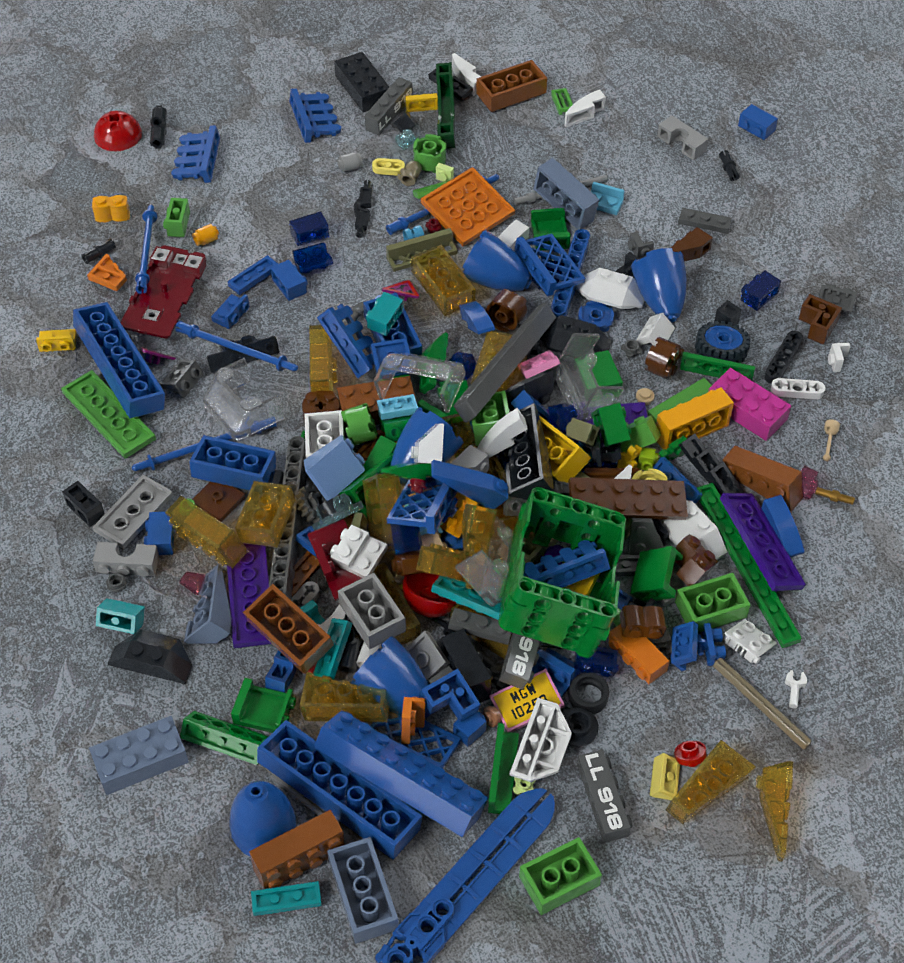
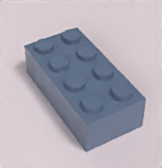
(566, 192)
(138, 755)
(363, 890)

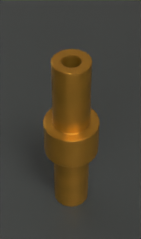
(835, 495)

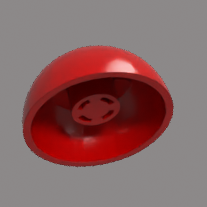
(117, 131)
(421, 599)

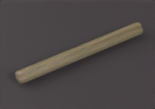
(762, 703)

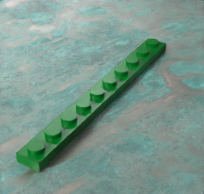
(763, 595)

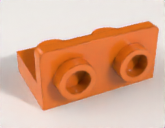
(412, 716)

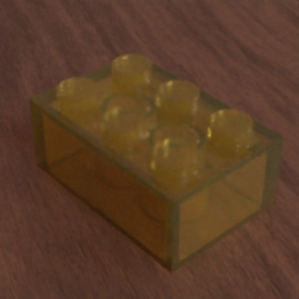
(265, 514)

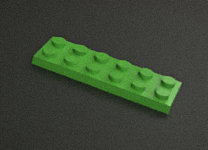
(107, 415)

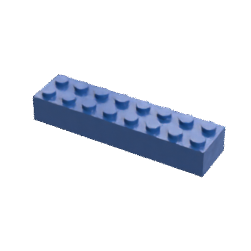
(118, 360)
(401, 772)
(333, 786)

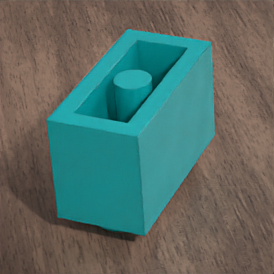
(384, 313)
(120, 616)

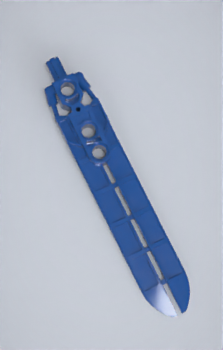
(425, 914)

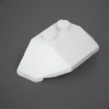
(611, 289)
(698, 526)
(542, 743)

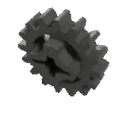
(308, 499)

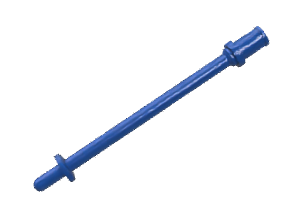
(402, 222)
(142, 277)
(193, 332)
(151, 462)

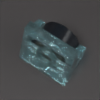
(335, 510)

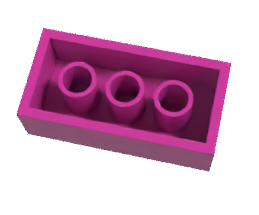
(753, 405)

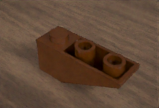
(694, 244)

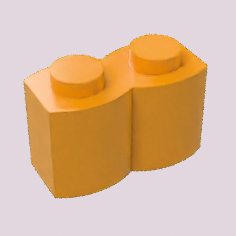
(111, 208)

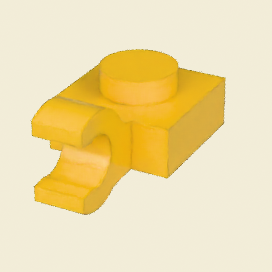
(628, 458)

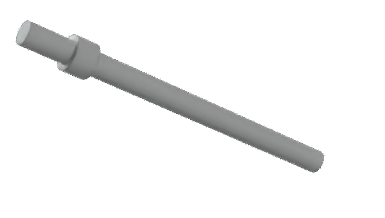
(532, 197)

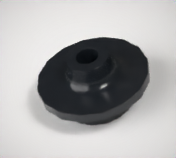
(583, 720)

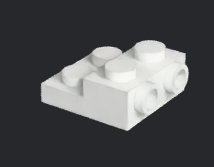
(357, 552)

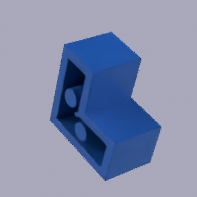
(451, 691)

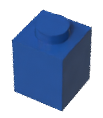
(470, 728)

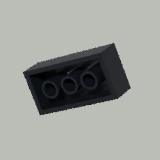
(360, 80)

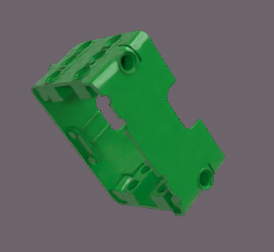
(550, 611)

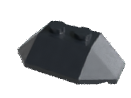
(563, 327)
(538, 386)
(153, 656)

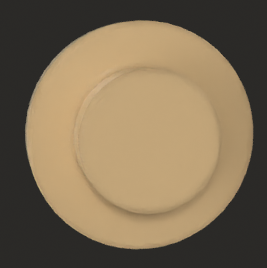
(645, 395)

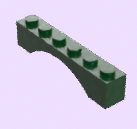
(446, 108)

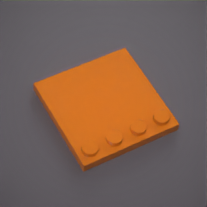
(467, 206)

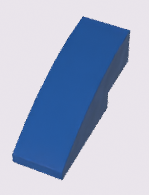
(476, 317)
(783, 524)
(280, 674)

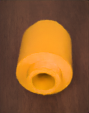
(205, 235)

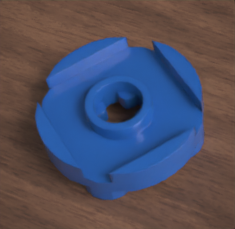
(604, 313)

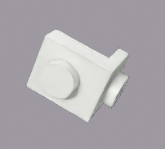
(836, 355)

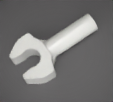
(795, 686)

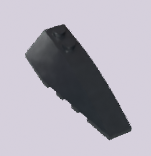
(529, 458)

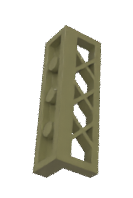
(411, 247)

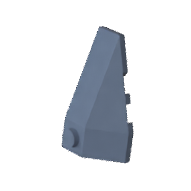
(212, 611)

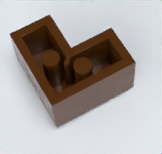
(821, 316)
(695, 561)

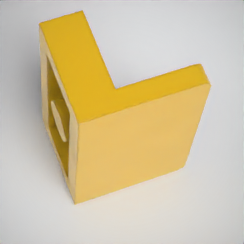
(421, 102)

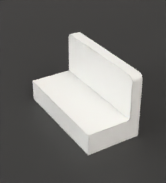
(655, 327)

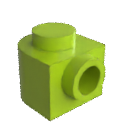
(647, 458)

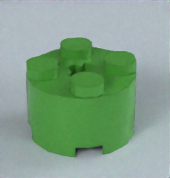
(429, 152)
(360, 424)

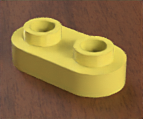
(387, 166)

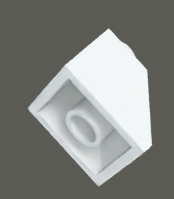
(429, 446)

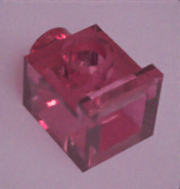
(809, 482)

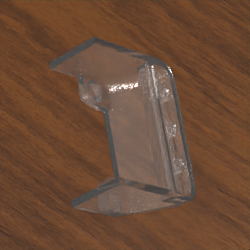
(448, 371)
(577, 380)
(239, 416)
(490, 572)

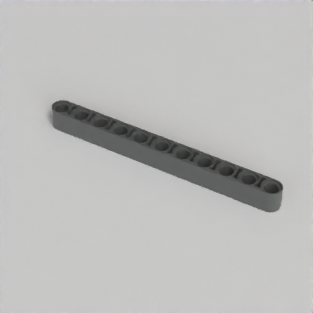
(504, 362)
(286, 553)

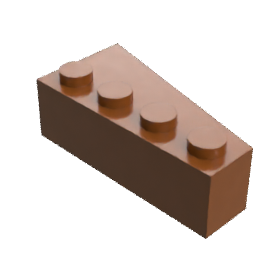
(765, 476)

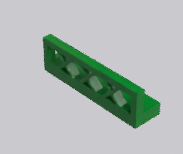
(713, 366)
(222, 736)
(501, 781)

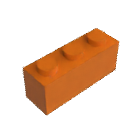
(639, 654)

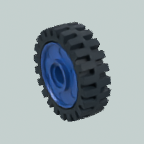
(723, 341)

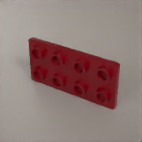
(322, 543)

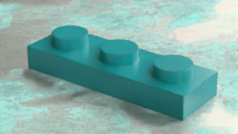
(329, 662)
(286, 898)

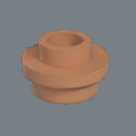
(492, 716)

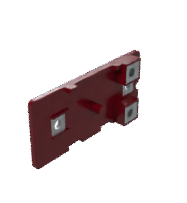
(166, 292)

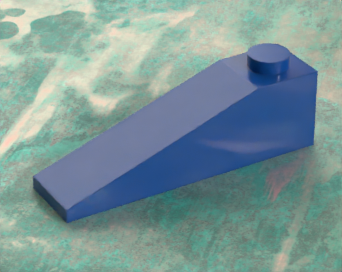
(472, 483)

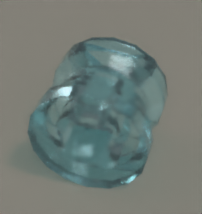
(404, 139)

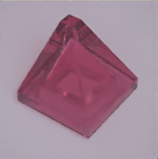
(192, 581)

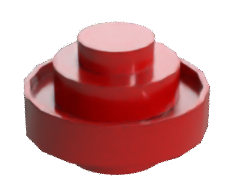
(690, 753)

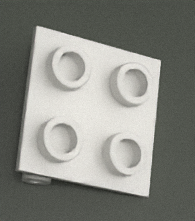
(749, 638)

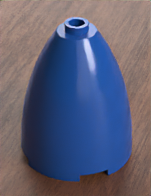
(496, 265)
(662, 281)
(414, 429)
(392, 670)
(259, 815)

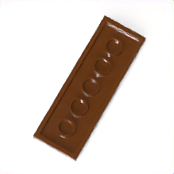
(633, 497)

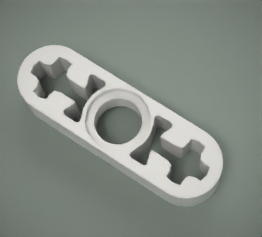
(809, 394)

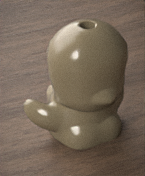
(410, 173)

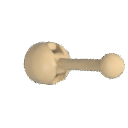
(831, 428)

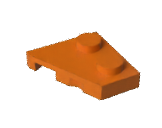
(107, 274)

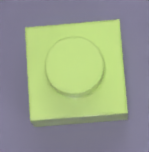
(444, 172)

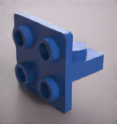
(559, 668)

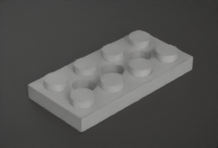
(129, 501)

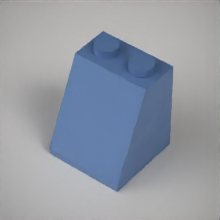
(334, 467)

